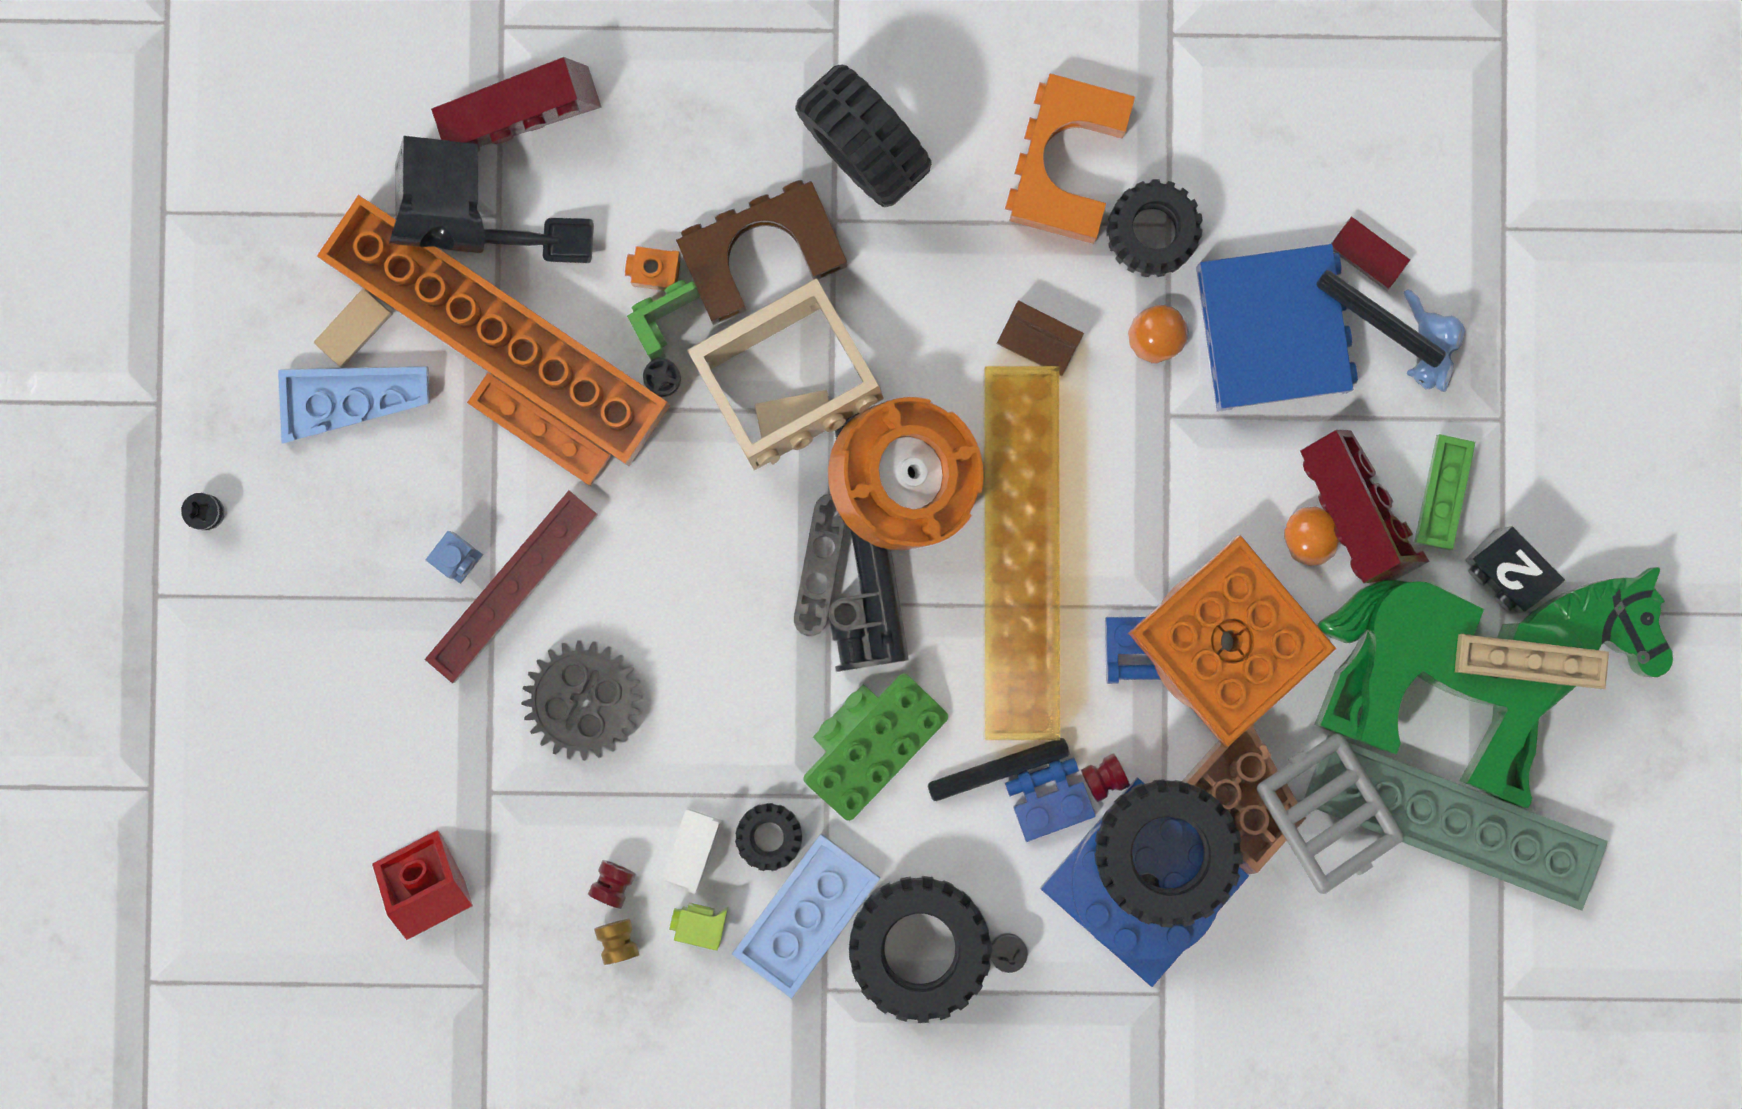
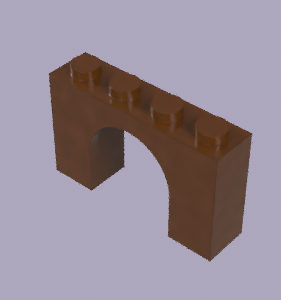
(794, 211)

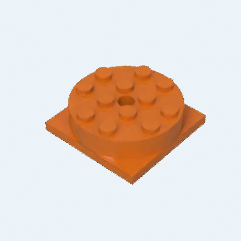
(1270, 633)

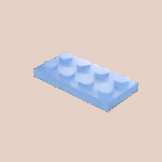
(806, 916)

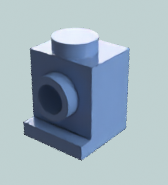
(454, 557)

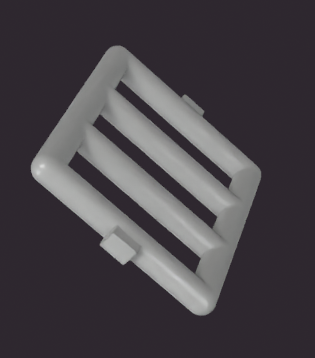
(1373, 807)

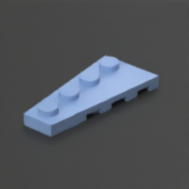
(339, 397)

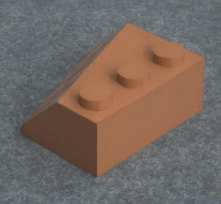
(1233, 779)

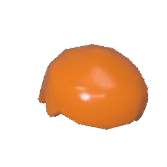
(1158, 333)
(1311, 536)

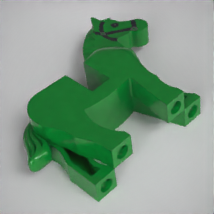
(1415, 631)

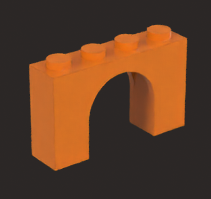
(1064, 106)

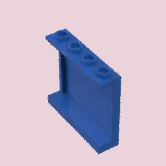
(1274, 328)

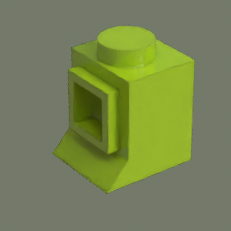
(698, 925)

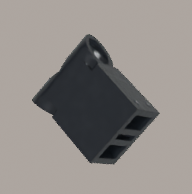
(437, 195)

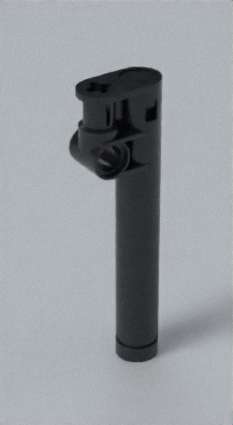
(878, 626)

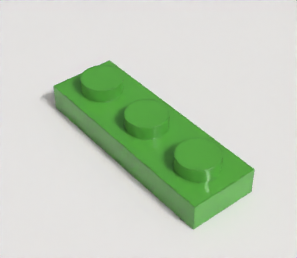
(1444, 492)

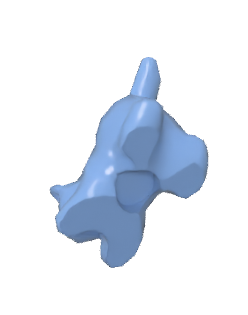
(1444, 332)

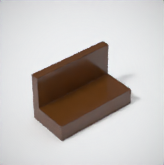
(1039, 337)

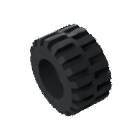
(1176, 206)

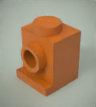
(667, 270)

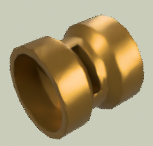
(616, 941)

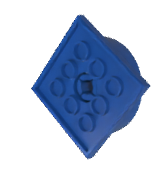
(1163, 848)

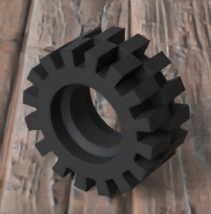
(768, 859)

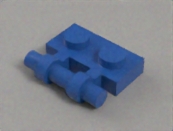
(1054, 810)

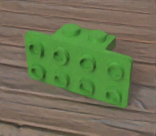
(871, 743)

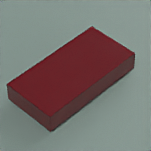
(1369, 253)

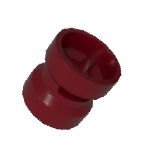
(1108, 776)
(618, 878)

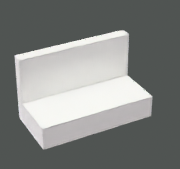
(691, 850)

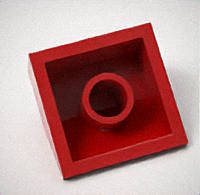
(421, 885)

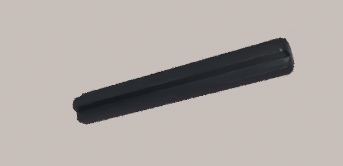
(1381, 319)
(998, 769)

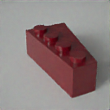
(518, 104)
(1360, 509)

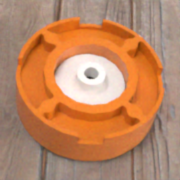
(905, 474)

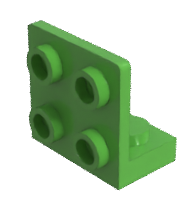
(647, 312)

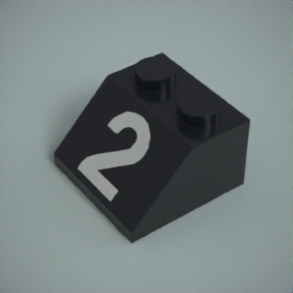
(1513, 570)

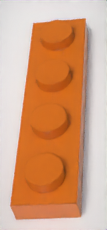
(539, 429)

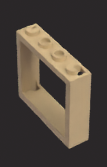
(760, 327)

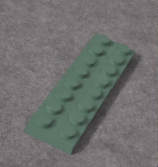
(1471, 827)

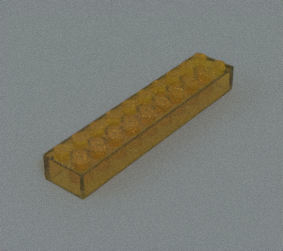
(1021, 553)

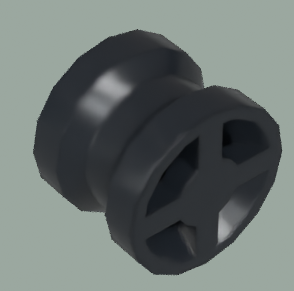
(657, 374)
(208, 516)
(1005, 946)

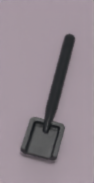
(563, 239)

